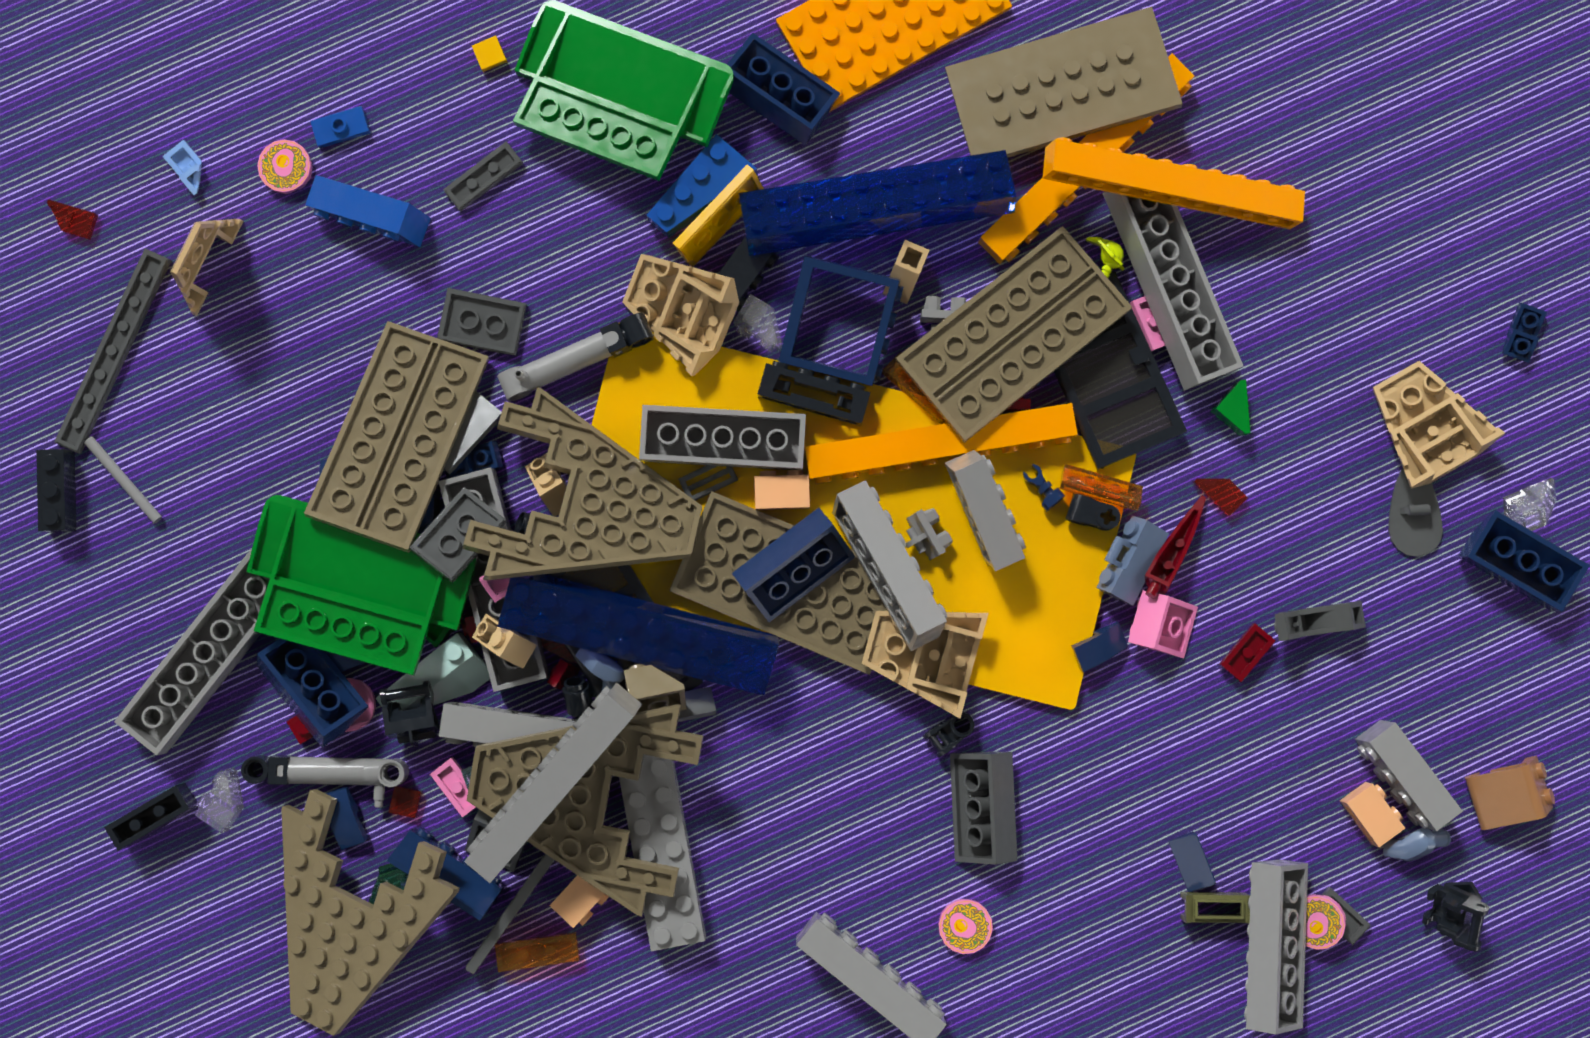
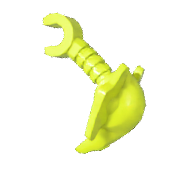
(1111, 254)

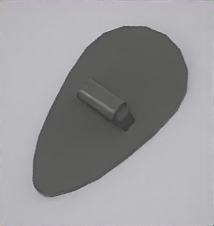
(1414, 518)

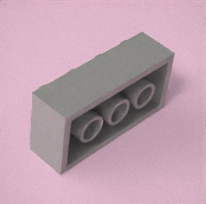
(985, 510)
(1407, 775)

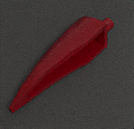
(1172, 553)

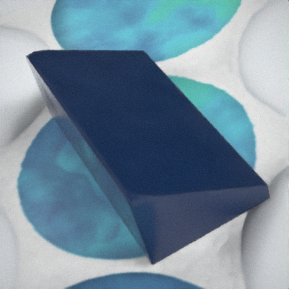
(1192, 861)

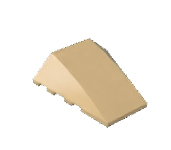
(194, 253)
(683, 307)
(1431, 424)
(935, 670)

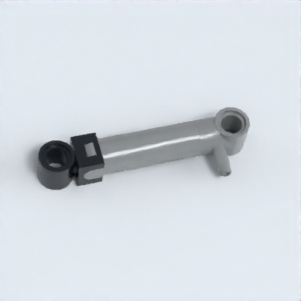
(611, 341)
(327, 771)

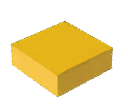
(489, 53)

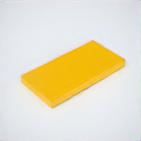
(716, 218)

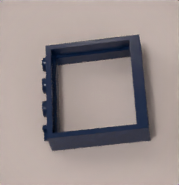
(881, 343)

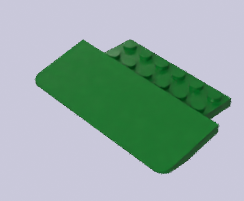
(616, 89)
(348, 590)

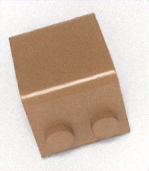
(1511, 794)

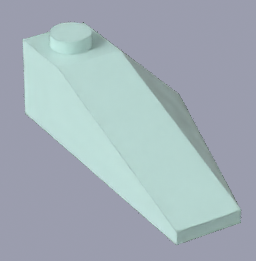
(452, 672)

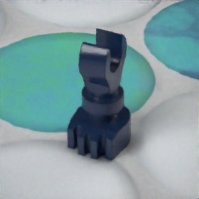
(1052, 496)

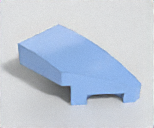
(186, 165)

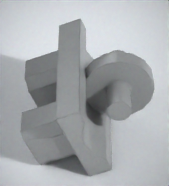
(932, 312)
(924, 536)

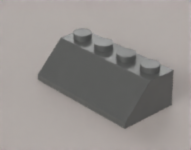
(983, 807)

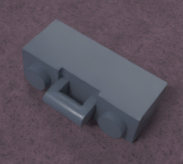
(1130, 559)

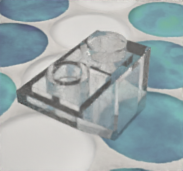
(759, 321)
(1531, 505)
(223, 803)

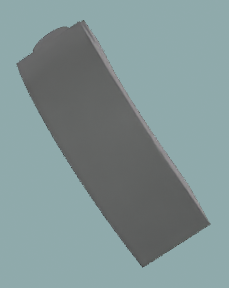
(1319, 620)

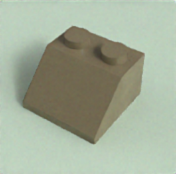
(654, 688)

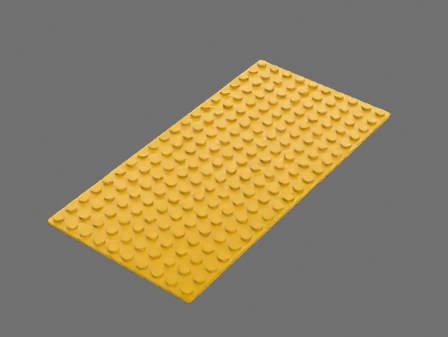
(1032, 605)

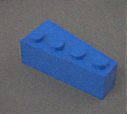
(697, 187)
(368, 210)

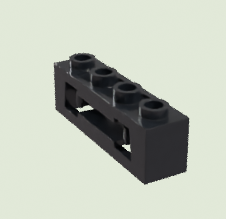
(805, 378)

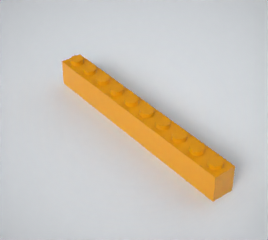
(1173, 183)
(1047, 196)
(938, 442)

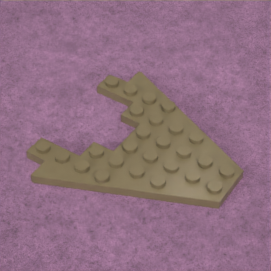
(610, 512)
(575, 828)
(336, 940)

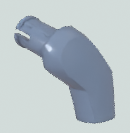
(602, 667)
(1416, 844)

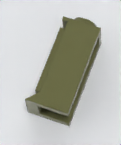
(1191, 907)

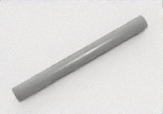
(123, 480)

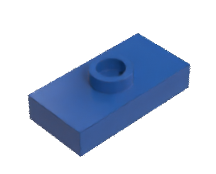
(340, 127)

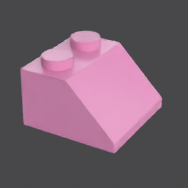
(1163, 624)

